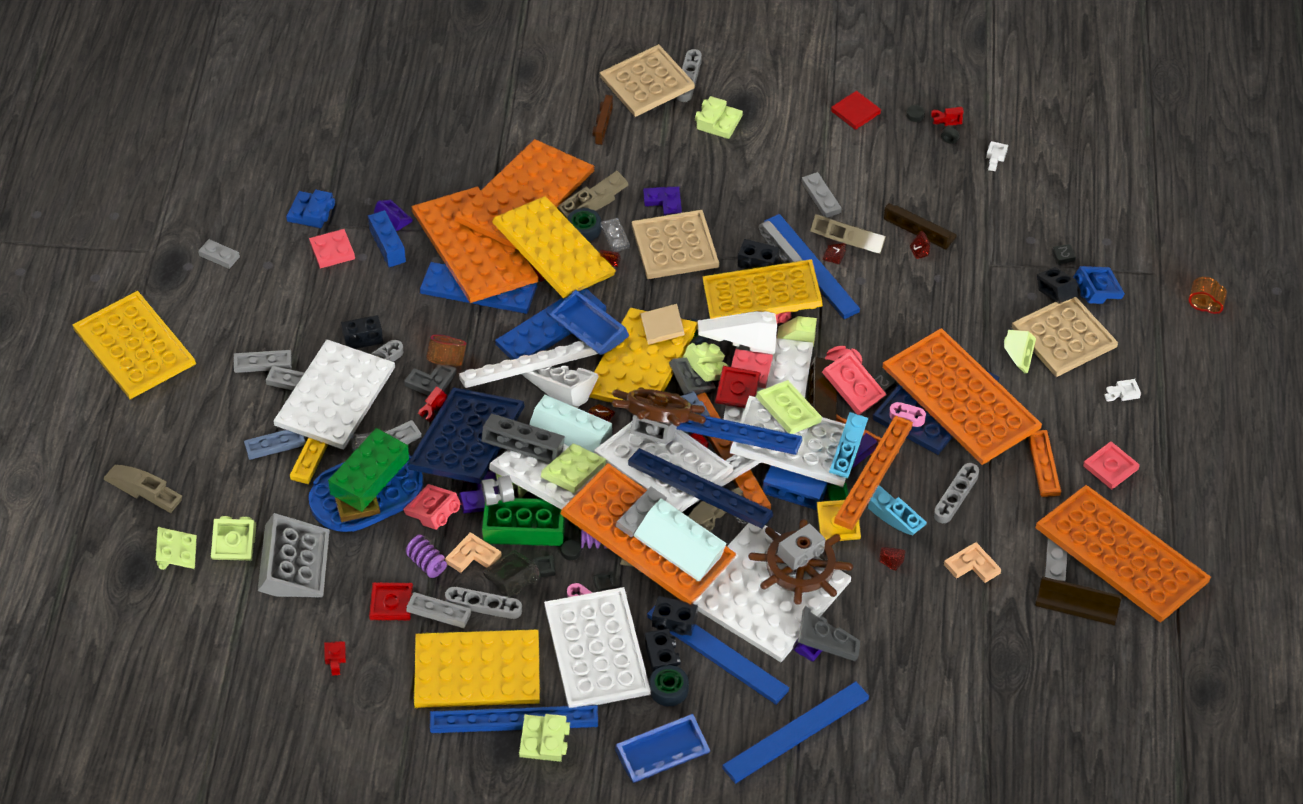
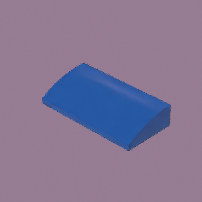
(589, 323)
(662, 748)

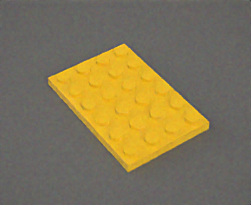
(554, 246)
(763, 289)
(134, 344)
(638, 364)
(477, 668)

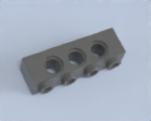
(522, 438)

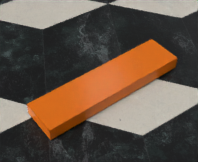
(1044, 464)

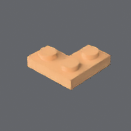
(472, 549)
(973, 559)

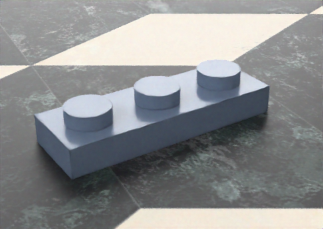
(273, 443)

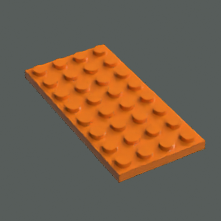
(529, 176)
(475, 260)
(962, 396)
(599, 509)
(1123, 553)

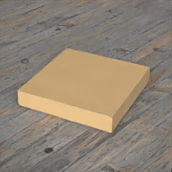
(662, 324)

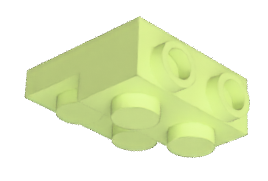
(717, 117)
(705, 360)
(233, 538)
(544, 737)

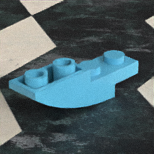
(848, 445)
(895, 512)

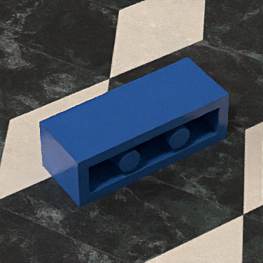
(386, 238)
(794, 487)

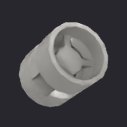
(504, 487)

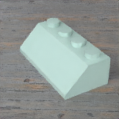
(572, 423)
(680, 540)

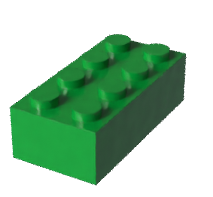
(368, 469)
(523, 523)

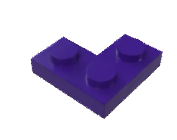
(665, 196)
(474, 500)

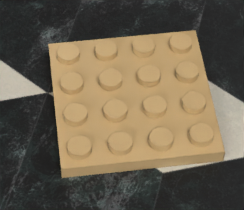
(647, 80)
(675, 244)
(1066, 335)

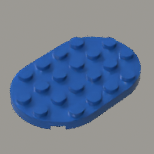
(391, 499)

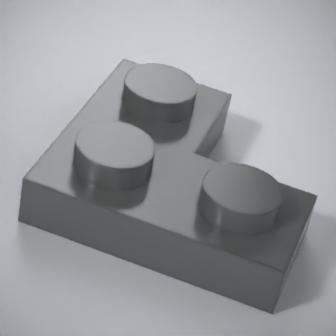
(688, 379)
(426, 383)

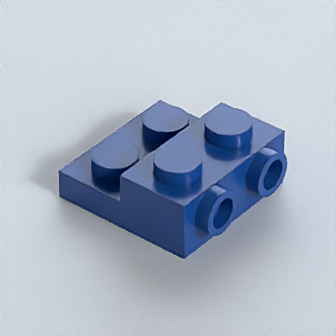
(311, 208)
(1098, 284)

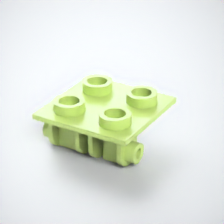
(175, 548)

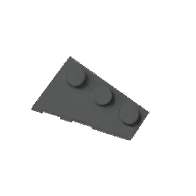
(823, 636)

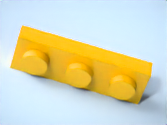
(308, 461)

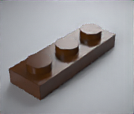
(603, 119)

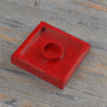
(855, 110)
(736, 386)
(390, 601)

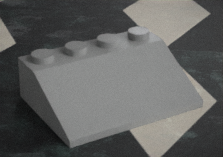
(293, 558)

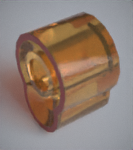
(1207, 295)
(446, 350)

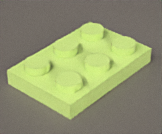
(789, 407)
(573, 468)

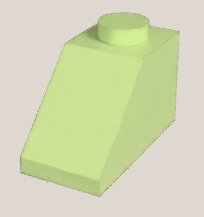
(798, 329)
(1020, 348)

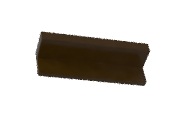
(915, 224)
(821, 392)
(1078, 600)

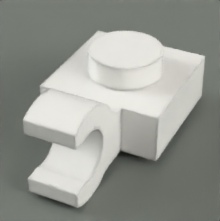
(996, 152)
(1124, 389)

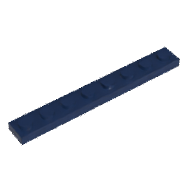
(700, 488)

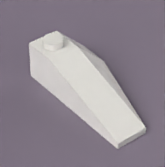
(748, 329)
(564, 384)

